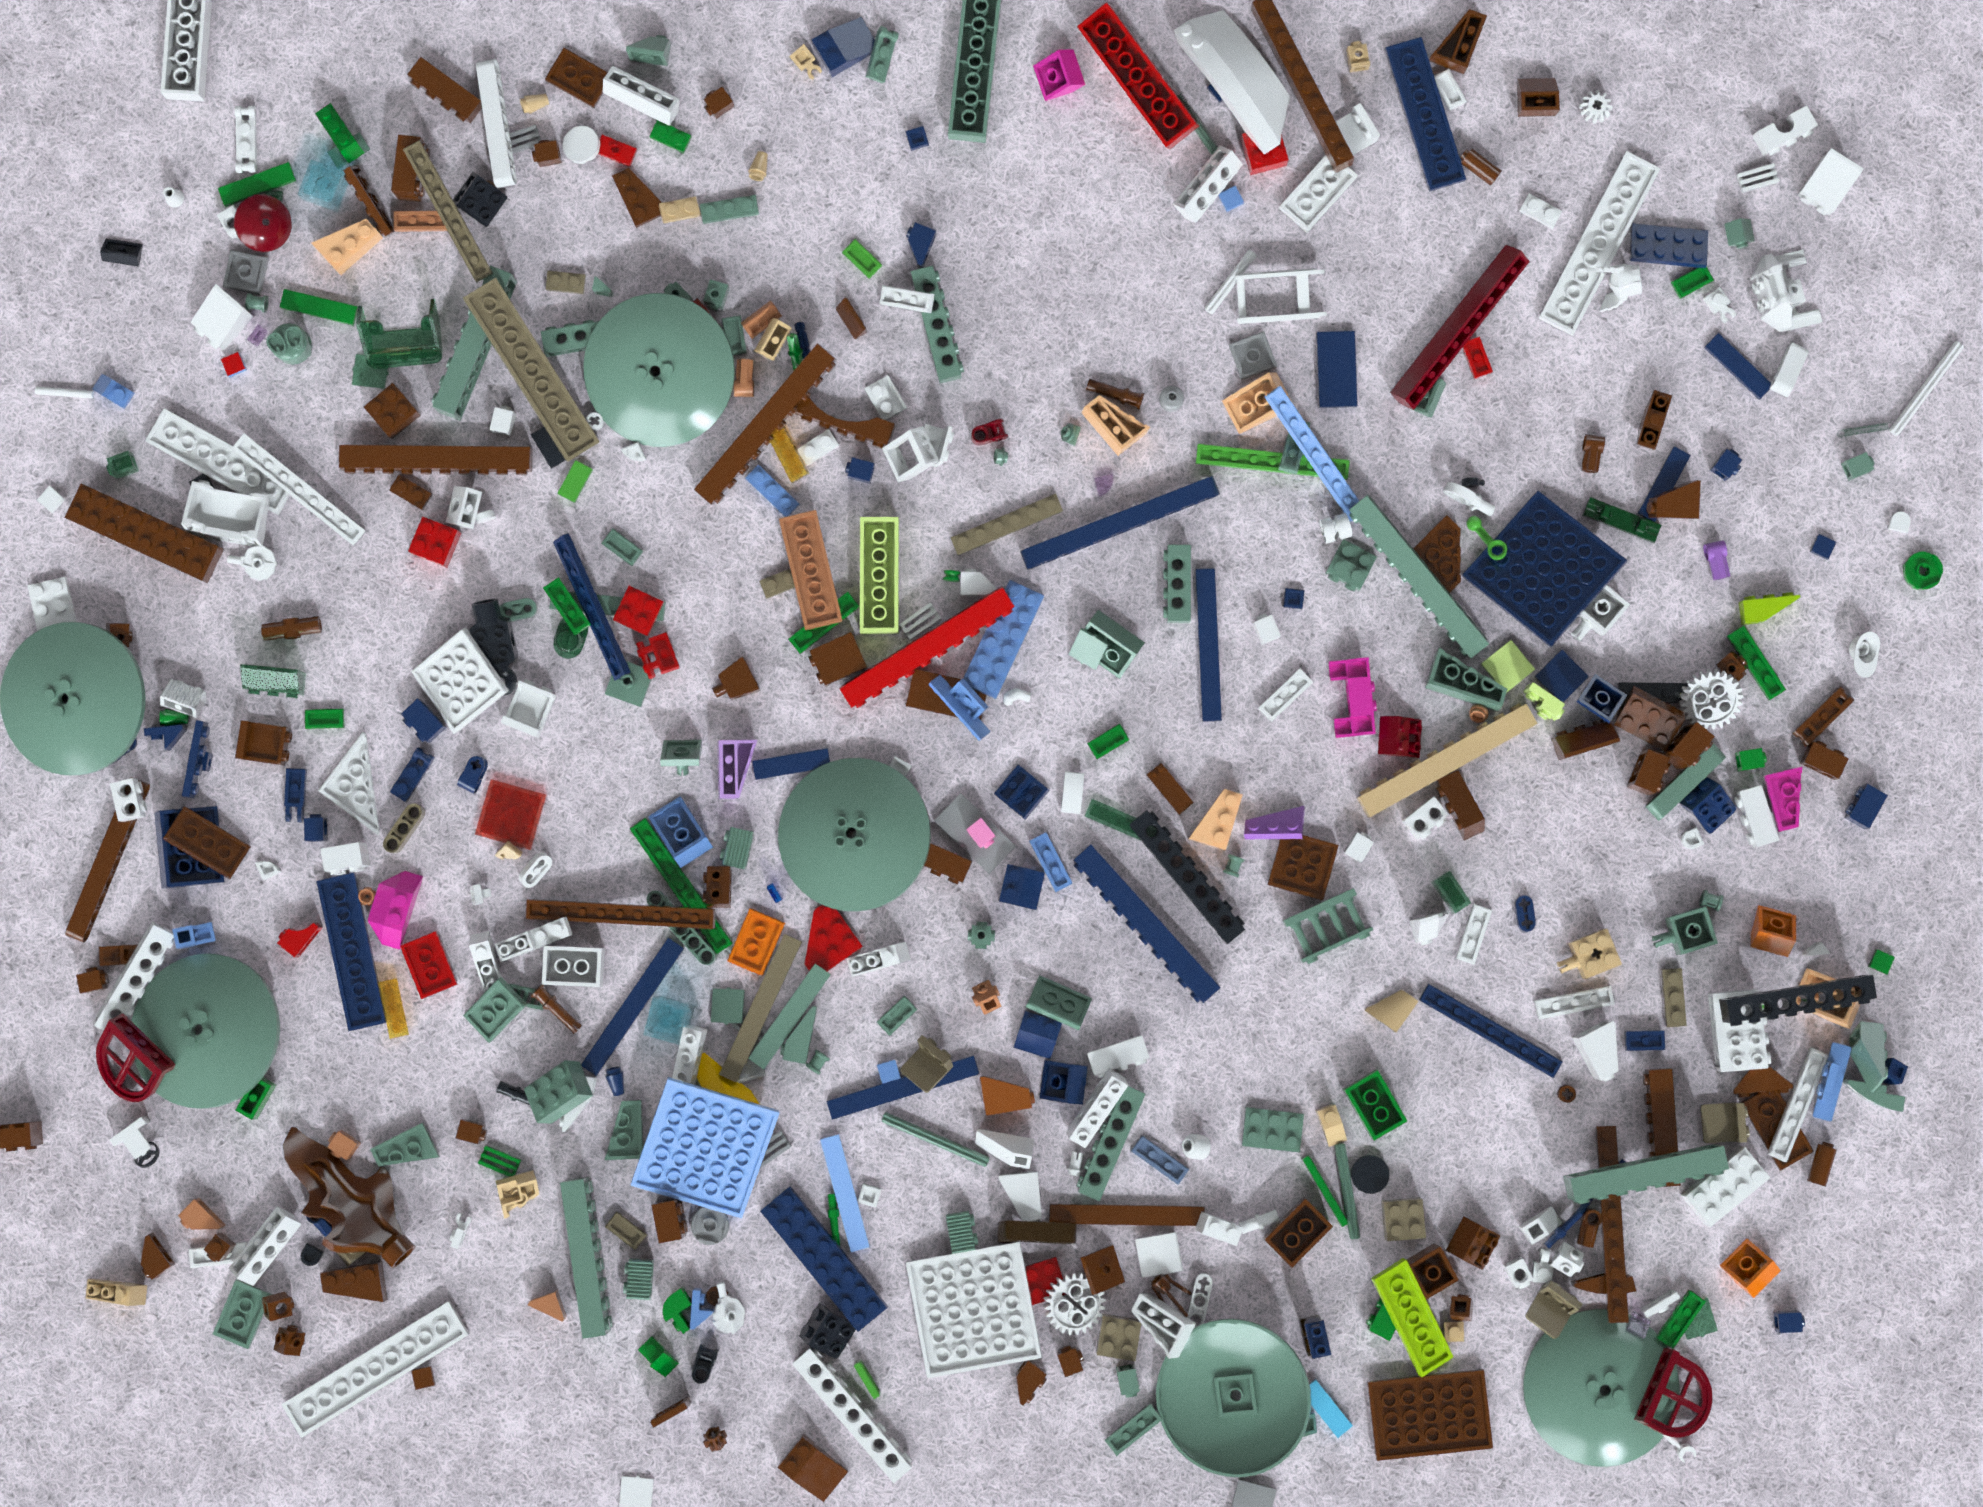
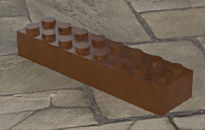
(144, 533)

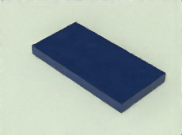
(1336, 369)

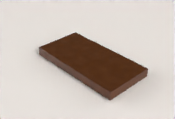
(924, 698)
(206, 842)
(1765, 1116)

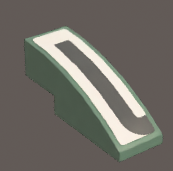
(1879, 1097)

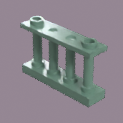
(1312, 915)

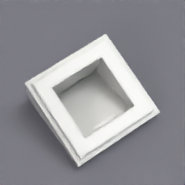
(1816, 949)

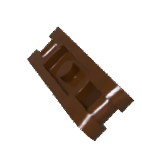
(1823, 716)

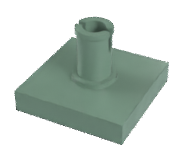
(631, 687)
(681, 754)

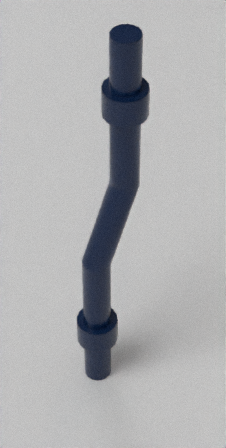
(1560, 1232)

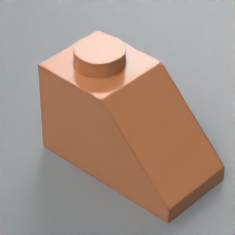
(200, 1217)

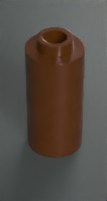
(1480, 166)
(1822, 1164)

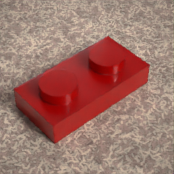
(1477, 358)

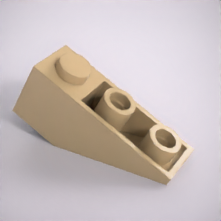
(116, 1292)

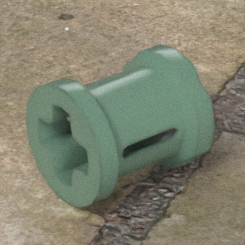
(256, 302)
(1233, 865)
(1711, 900)
(817, 1062)

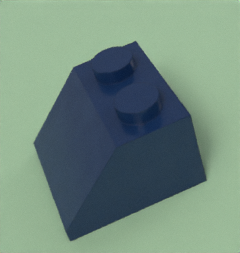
(1601, 698)
(1021, 887)
(1037, 1035)
(1063, 1082)

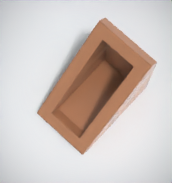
(550, 1305)

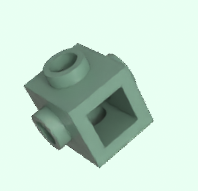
(981, 943)

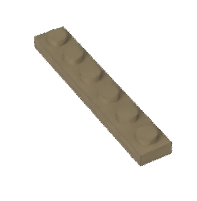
(1006, 524)

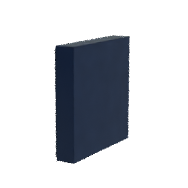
(1561, 676)

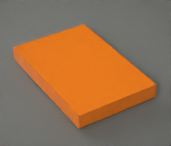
(756, 942)

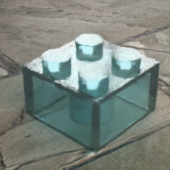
(323, 186)
(667, 1019)

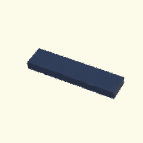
(1738, 366)
(1666, 478)
(790, 764)

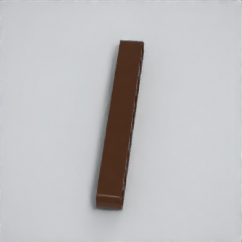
(102, 873)

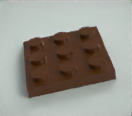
(1303, 866)

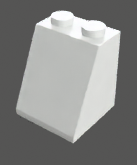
(1829, 182)
(220, 318)
(1599, 1049)

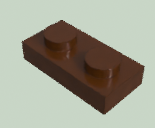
(410, 492)

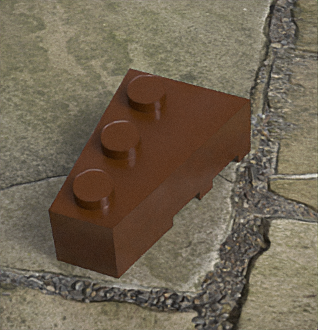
(1461, 805)
(357, 1281)

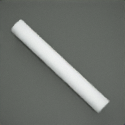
(64, 392)

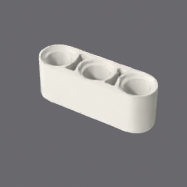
(1789, 369)

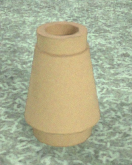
(533, 102)
(758, 168)

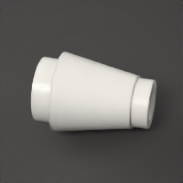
(173, 196)

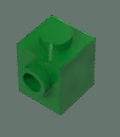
(1750, 759)

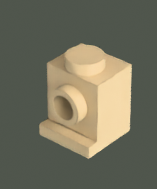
(1354, 62)

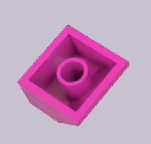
(1059, 74)

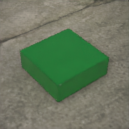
(1881, 962)

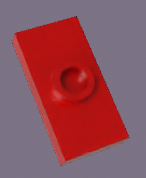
(617, 150)

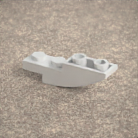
(533, 939)

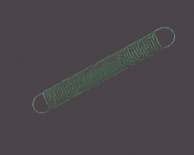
(1872, 428)

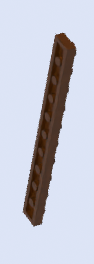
(621, 913)
(1612, 1232)

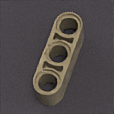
(395, 832)

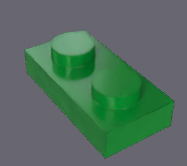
(670, 136)

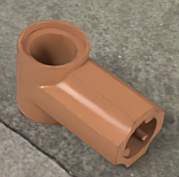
(744, 379)

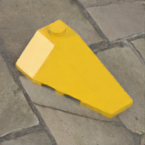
(710, 1079)

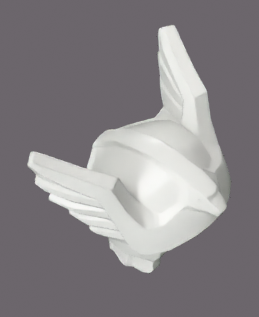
(1623, 281)

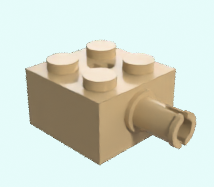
(1581, 954)

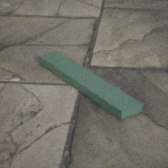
(789, 1016)

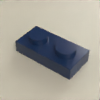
(1644, 1040)

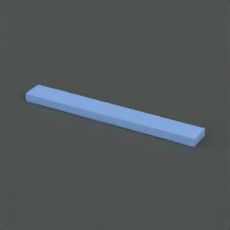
(1312, 449)

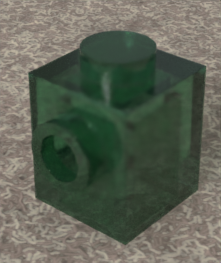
(122, 465)

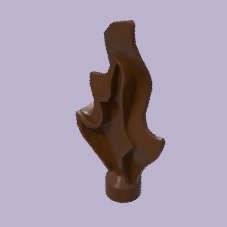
(355, 1206)

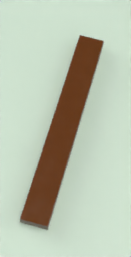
(1125, 1214)

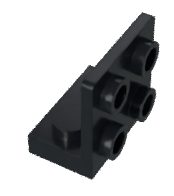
(479, 199)

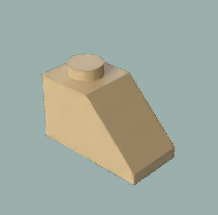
(1331, 1124)

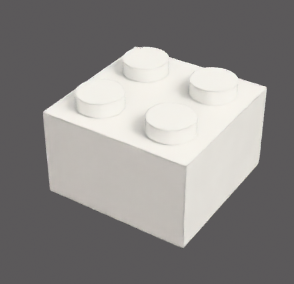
(345, 857)

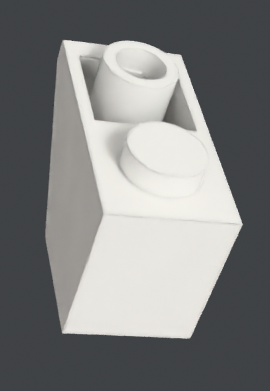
(1540, 1225)

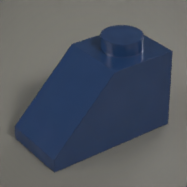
(920, 242)

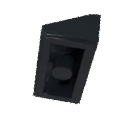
(121, 252)

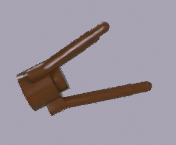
(1161, 1284)

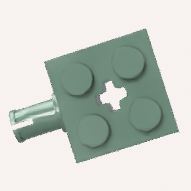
(1678, 934)

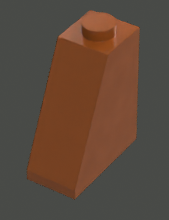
(1004, 1096)

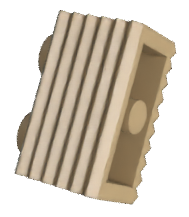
(773, 339)

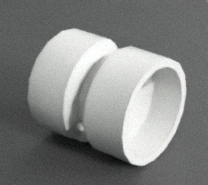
(1335, 528)

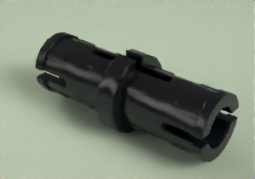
(515, 1093)

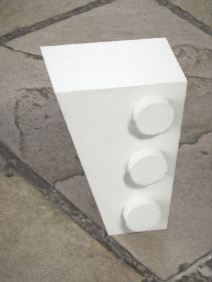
(1164, 1323)

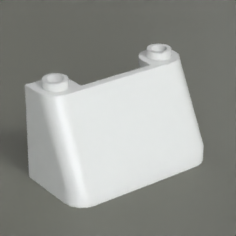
(226, 515)

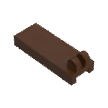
(1170, 788)

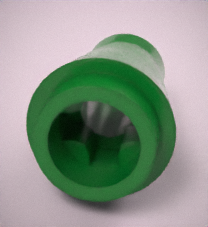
(171, 718)

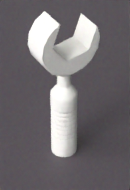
(1681, 1448)

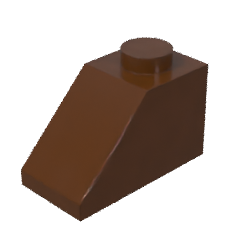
(154, 1258)

